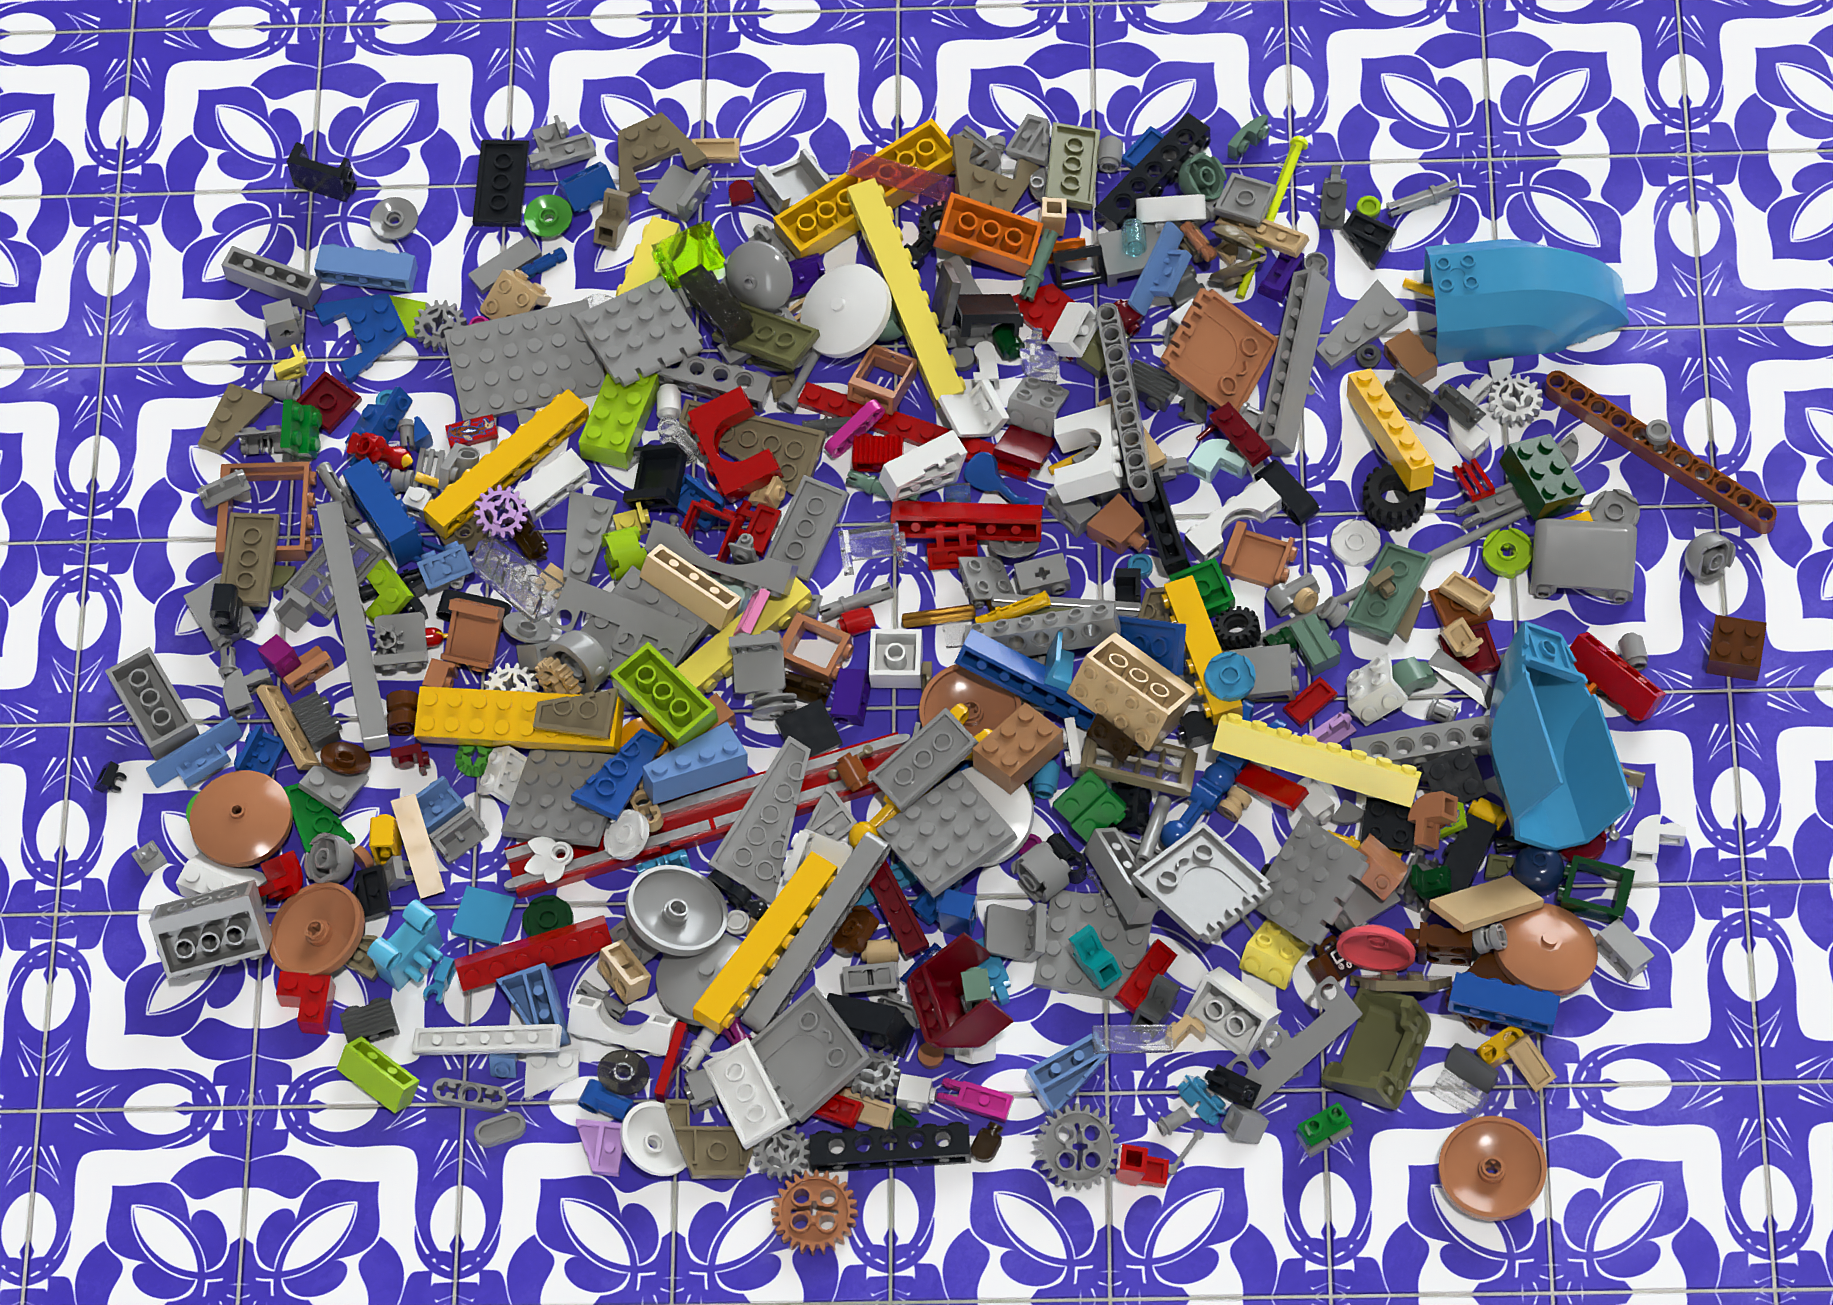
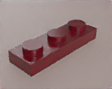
(1240, 434)

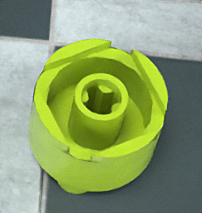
(623, 551)

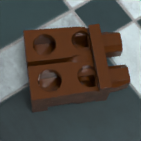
(1441, 945)

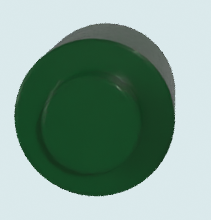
(1007, 343)

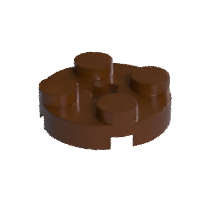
(855, 931)

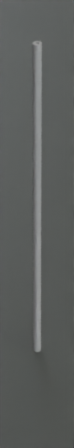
(1436, 554)

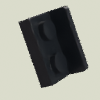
(1137, 807)

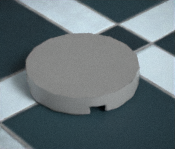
(1615, 507)

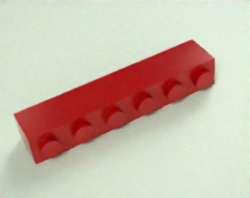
(992, 520)
(547, 948)

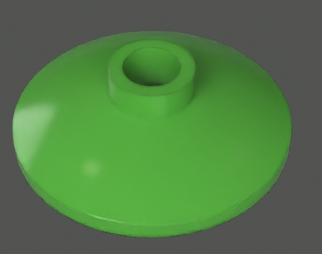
(546, 208)

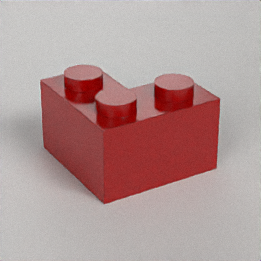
(311, 995)

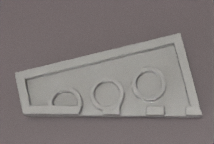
(1365, 322)
(586, 522)

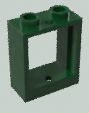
(1592, 910)

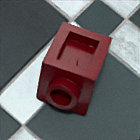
(409, 755)

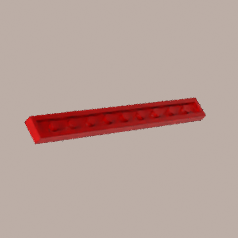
(910, 428)

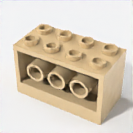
(1131, 691)

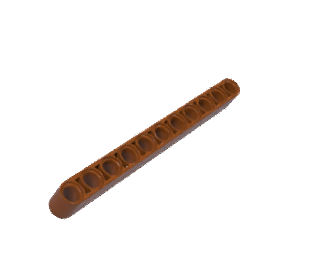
(1666, 461)

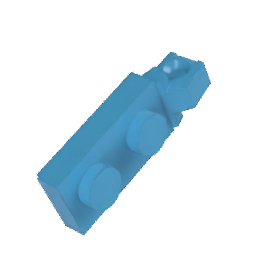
(997, 976)

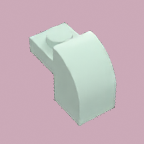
(1212, 457)

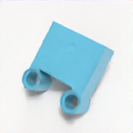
(408, 947)

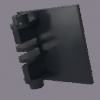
(1388, 824)

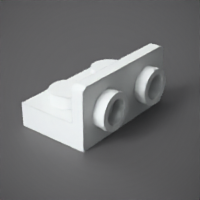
(502, 773)

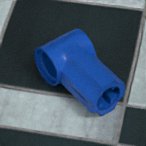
(598, 1099)

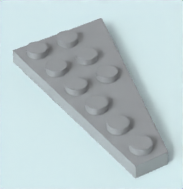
(761, 833)

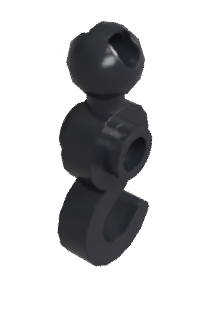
(738, 895)

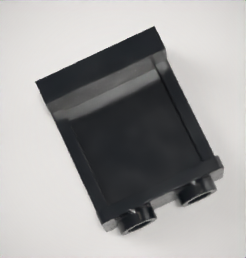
(319, 177)
(986, 309)
(657, 476)

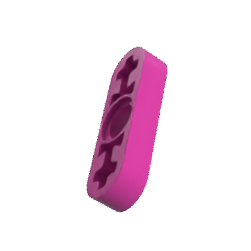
(857, 425)

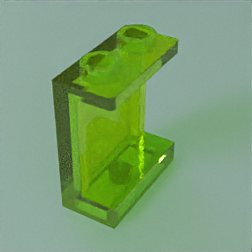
(686, 251)

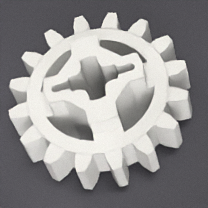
(1522, 393)
(510, 677)

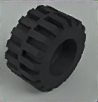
(1388, 513)

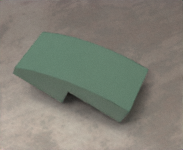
(1248, 134)

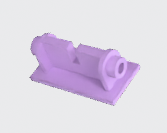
(1334, 729)

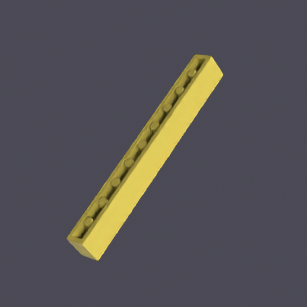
(906, 294)

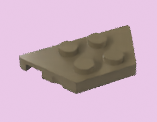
(1390, 981)

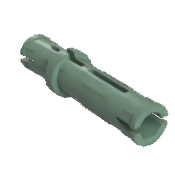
(1034, 275)
(871, 485)

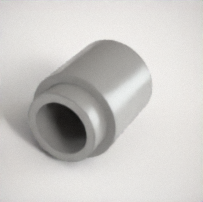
(1110, 154)
(1633, 650)

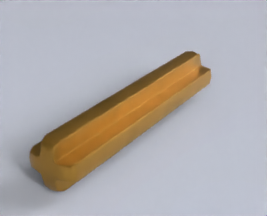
(939, 615)

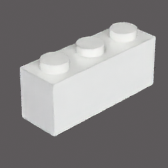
(552, 483)

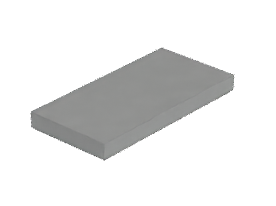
(808, 525)
(924, 760)

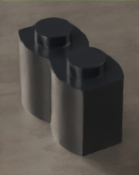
(226, 608)

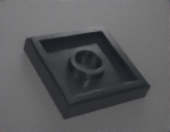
(811, 727)

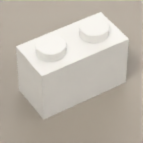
(1074, 329)

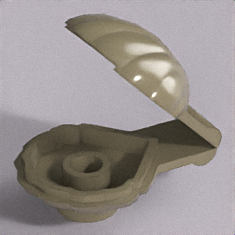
(1233, 274)

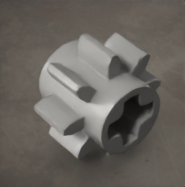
(391, 646)

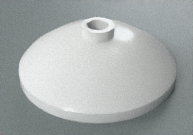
(650, 1125)

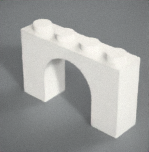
(1102, 469)

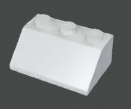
(204, 875)
(1232, 1011)

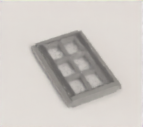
(314, 576)

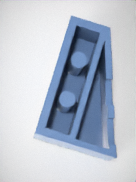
(536, 997)
(1064, 1074)

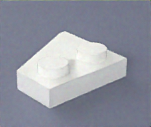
(550, 1070)

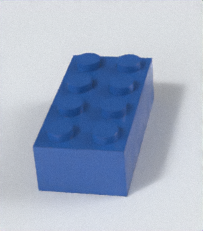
(383, 511)

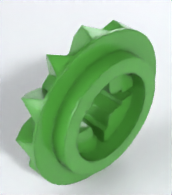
(465, 764)

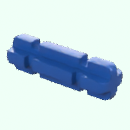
(545, 262)

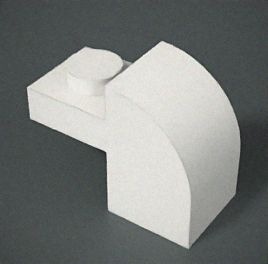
(1650, 834)

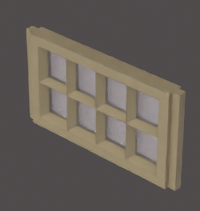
(1161, 769)

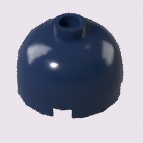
(1539, 869)

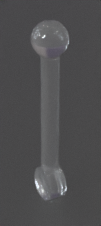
(1092, 875)

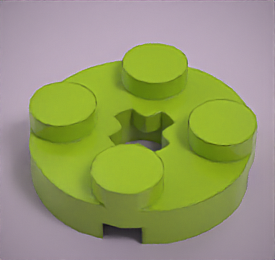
(1507, 565)

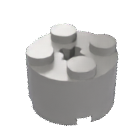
(1041, 872)

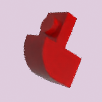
(283, 876)
(1137, 1167)

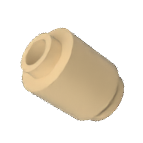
(881, 951)

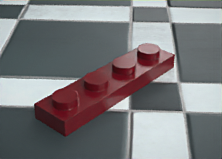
(898, 912)

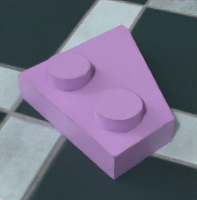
(602, 1145)

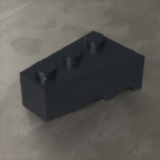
(874, 1023)

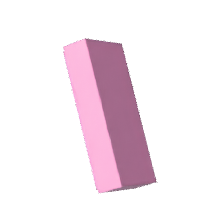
(752, 612)

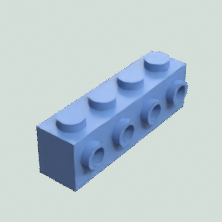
(366, 267)

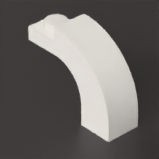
(1474, 441)

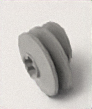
(770, 704)

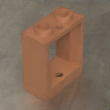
(863, 391)
(793, 636)

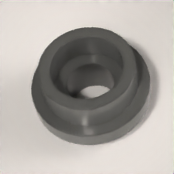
(1365, 361)

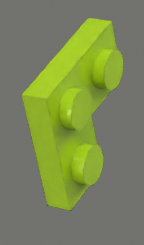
(391, 590)

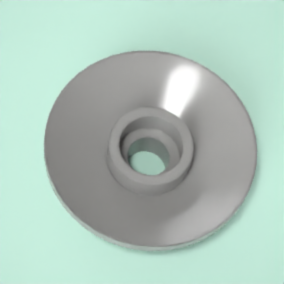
(393, 210)
(1013, 549)
(522, 629)

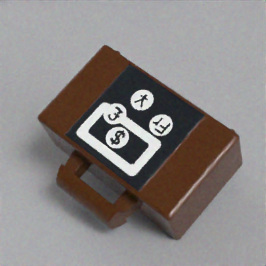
(1329, 963)

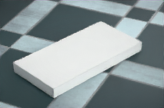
(746, 1093)

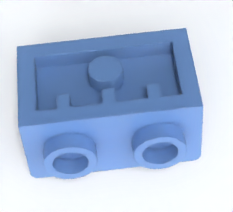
(445, 566)

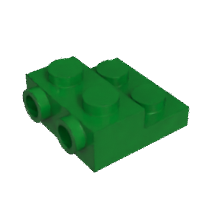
(300, 429)
(1211, 586)
(1090, 805)

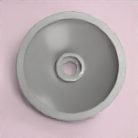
(767, 271)

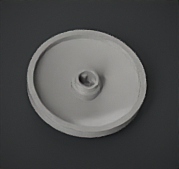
(676, 910)
(686, 978)

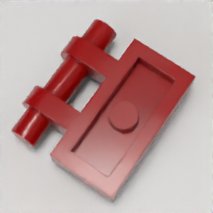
(761, 525)
(945, 554)

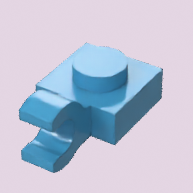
(443, 976)

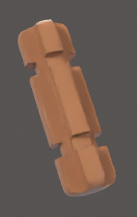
(1198, 241)

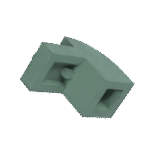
(1413, 675)

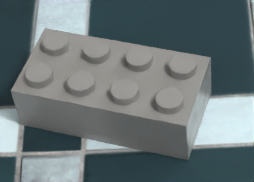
(152, 703)

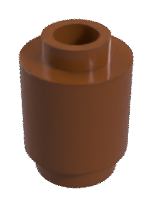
(852, 771)

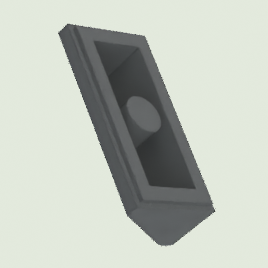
(1471, 1069)

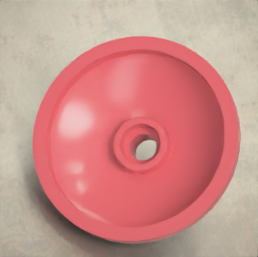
(1376, 948)

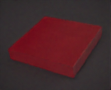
(332, 400)
(1024, 447)
(1483, 661)

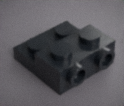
(1454, 774)

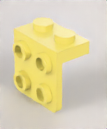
(1273, 954)

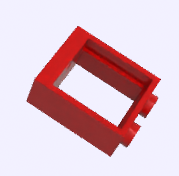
(704, 505)

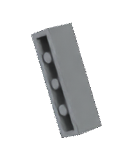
(271, 278)
(1115, 867)

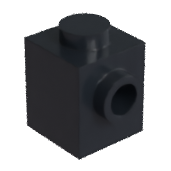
(1196, 729)

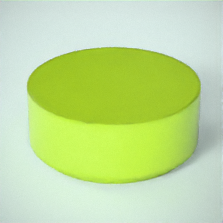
(1369, 206)

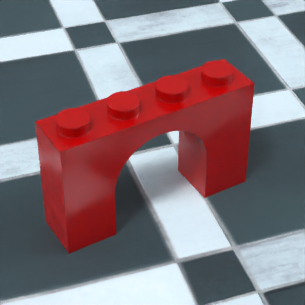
(710, 424)

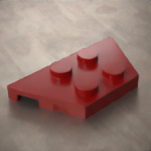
(1044, 310)

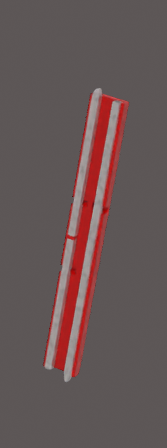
(701, 818)

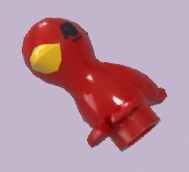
(379, 451)

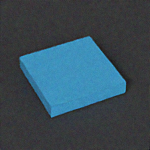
(483, 916)

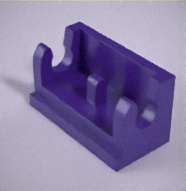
(805, 273)
(1280, 277)
(851, 696)

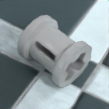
(1441, 712)

